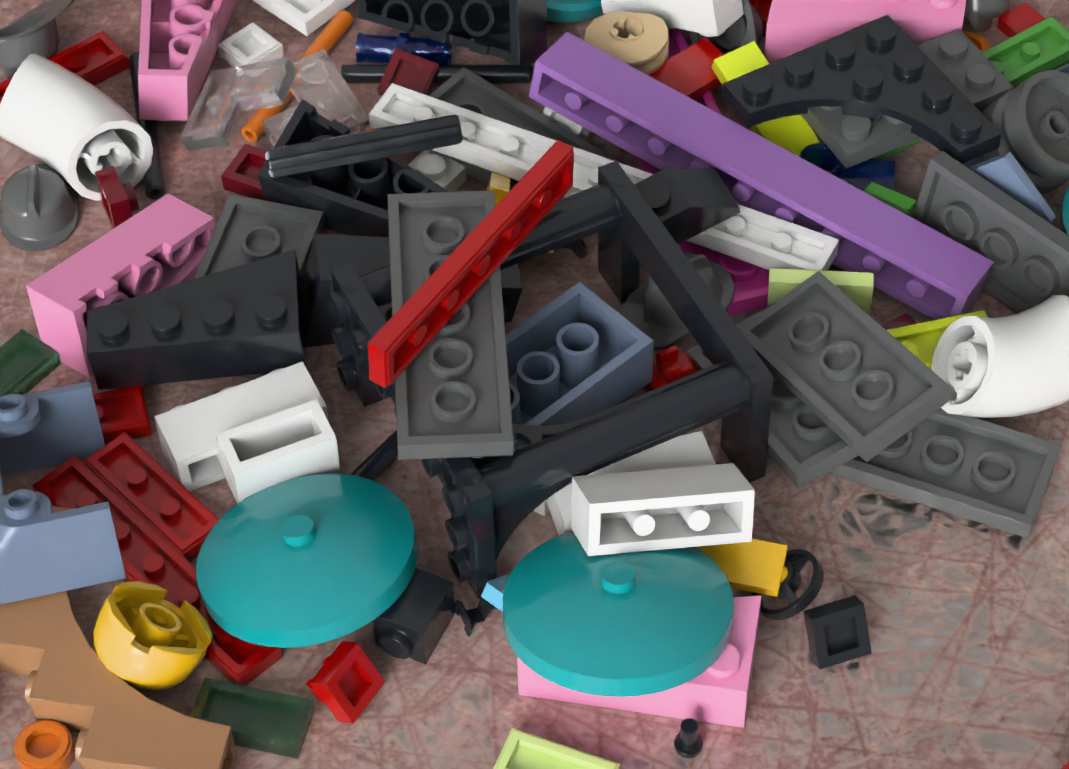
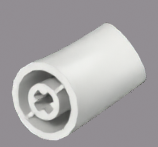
(72, 126)
(1006, 362)

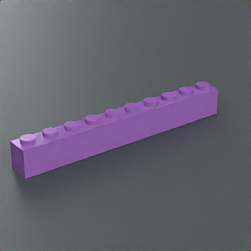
(678, 132)

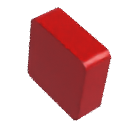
(1018, 20)

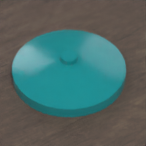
(307, 560)
(617, 618)

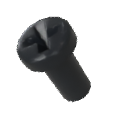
(688, 741)

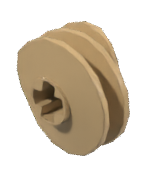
(632, 38)

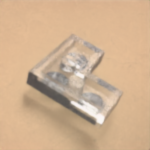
(325, 89)
(229, 94)

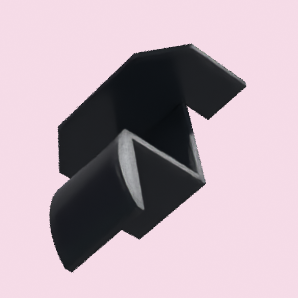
(473, 615)

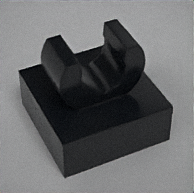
(837, 632)

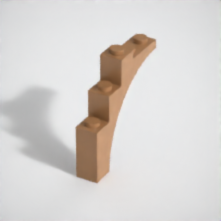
(75, 688)

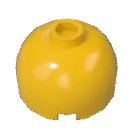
(149, 638)

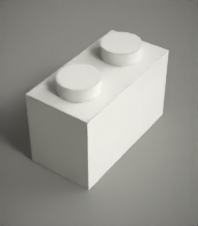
(278, 449)

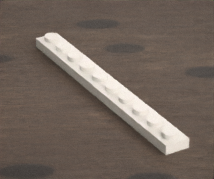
(514, 151)

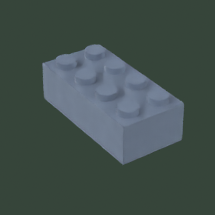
(574, 360)

